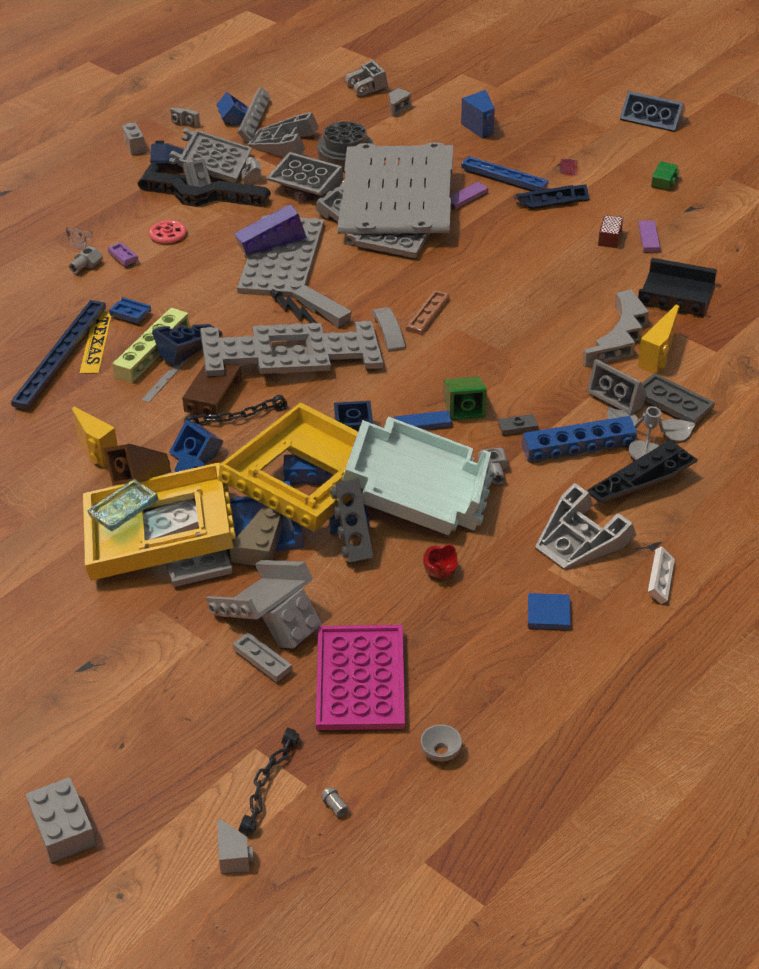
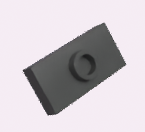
(517, 424)

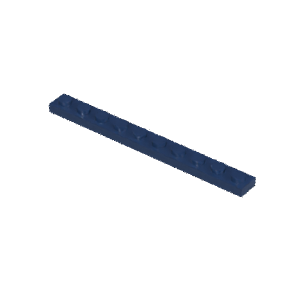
(58, 355)

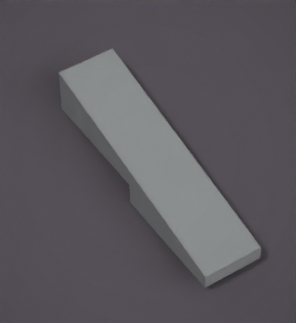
(319, 303)

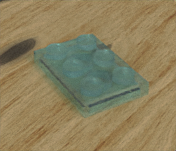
(123, 505)

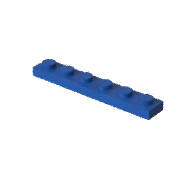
(505, 174)

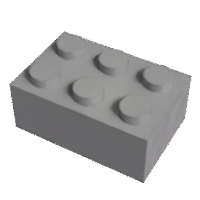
(60, 819)

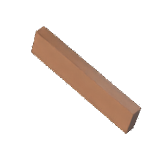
(427, 312)

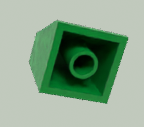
(465, 397)

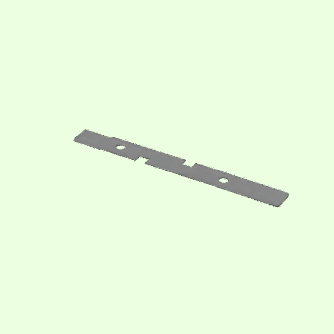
(169, 374)

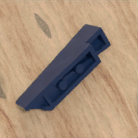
(553, 196)

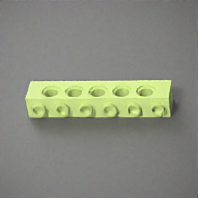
(144, 350)

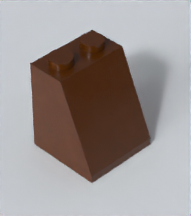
(135, 462)

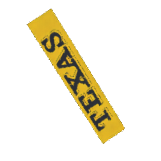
(95, 344)

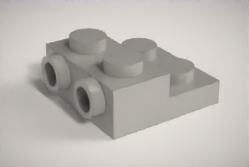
(330, 204)

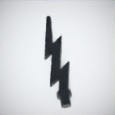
(277, 296)

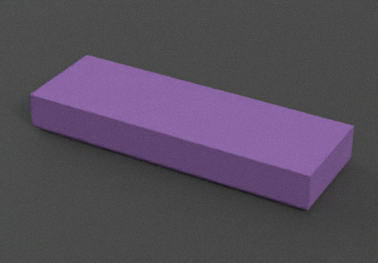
(467, 195)
(648, 236)

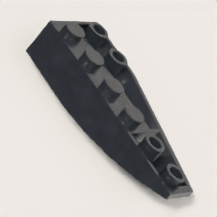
(649, 469)

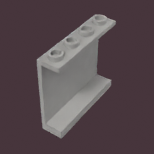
(276, 584)

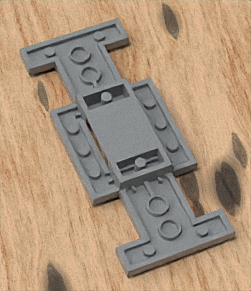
(313, 356)

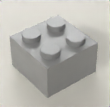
(292, 620)

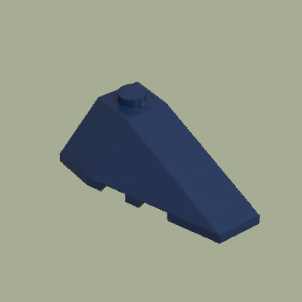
(161, 151)
(179, 343)

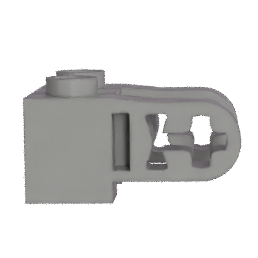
(369, 76)

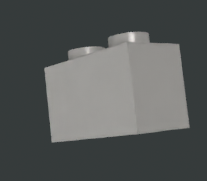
(133, 138)

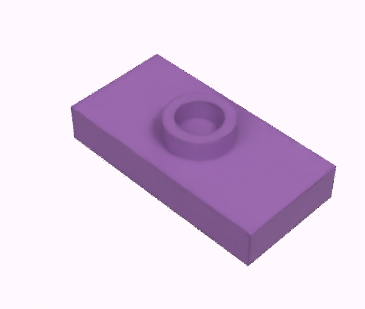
(122, 254)

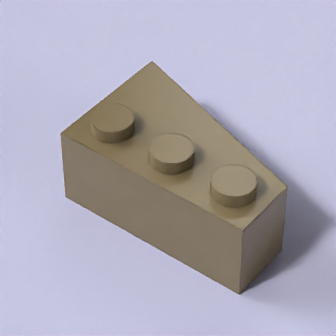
(258, 538)

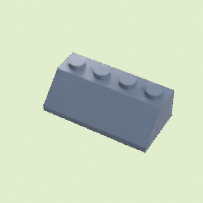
(652, 111)

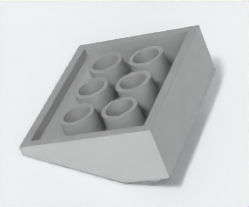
(307, 174)

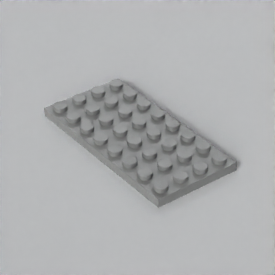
(282, 266)

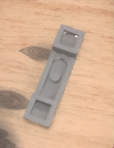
(389, 327)

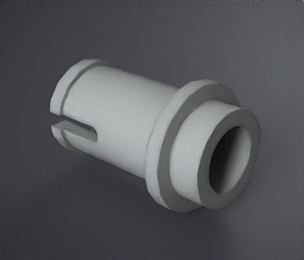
(331, 797)

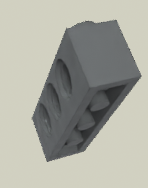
(363, 549)

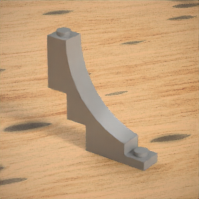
(621, 340)

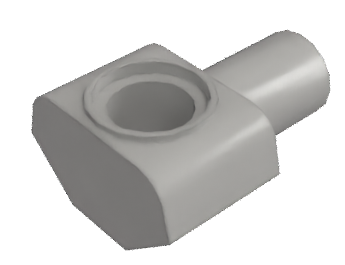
(252, 171)
(87, 258)
(499, 463)

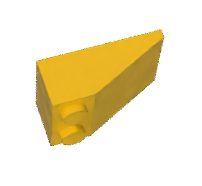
(94, 436)

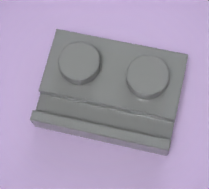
(196, 173)

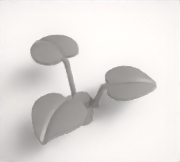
(674, 429)

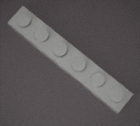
(254, 114)

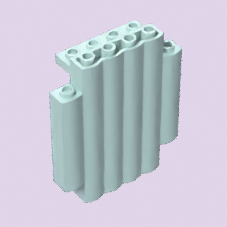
(419, 475)

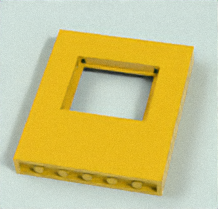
(307, 436)
(125, 549)

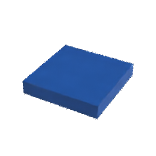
(549, 611)

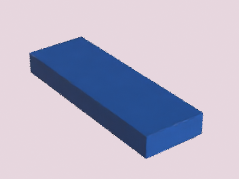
(427, 420)

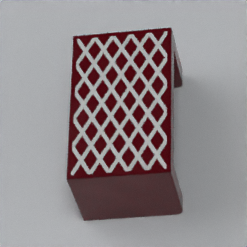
(610, 231)

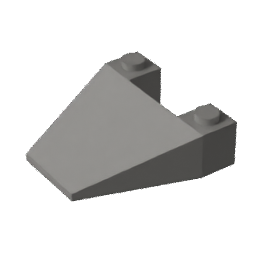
(285, 135)
(574, 538)

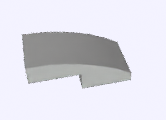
(185, 116)

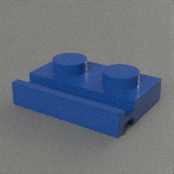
(130, 310)

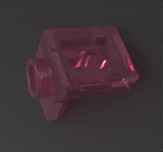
(568, 166)

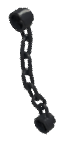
(277, 406)
(248, 824)

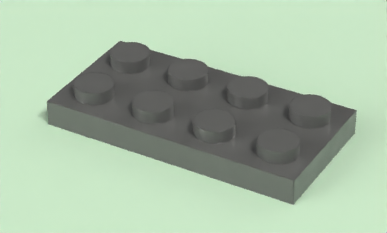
(676, 399)

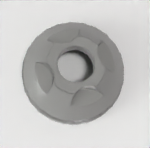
(441, 736)

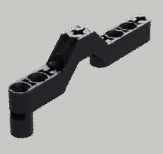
(189, 195)

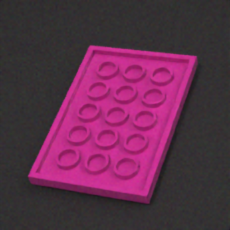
(360, 678)

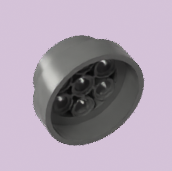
(337, 137)

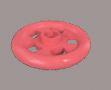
(167, 231)

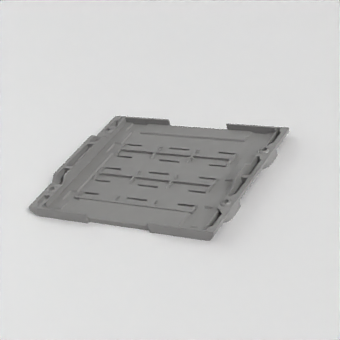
(435, 196)

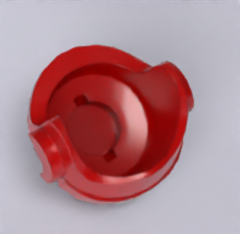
(440, 561)

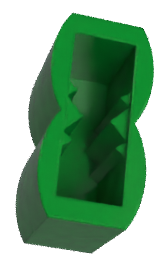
(665, 175)

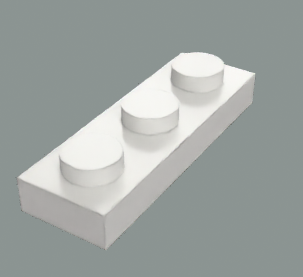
(661, 575)

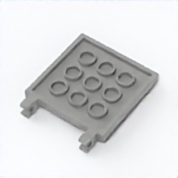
(222, 157)
(395, 243)

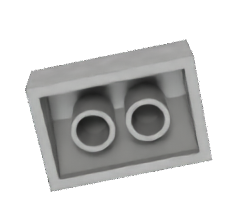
(616, 387)

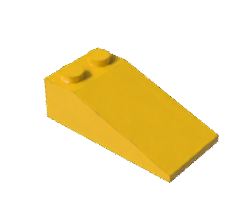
(657, 343)

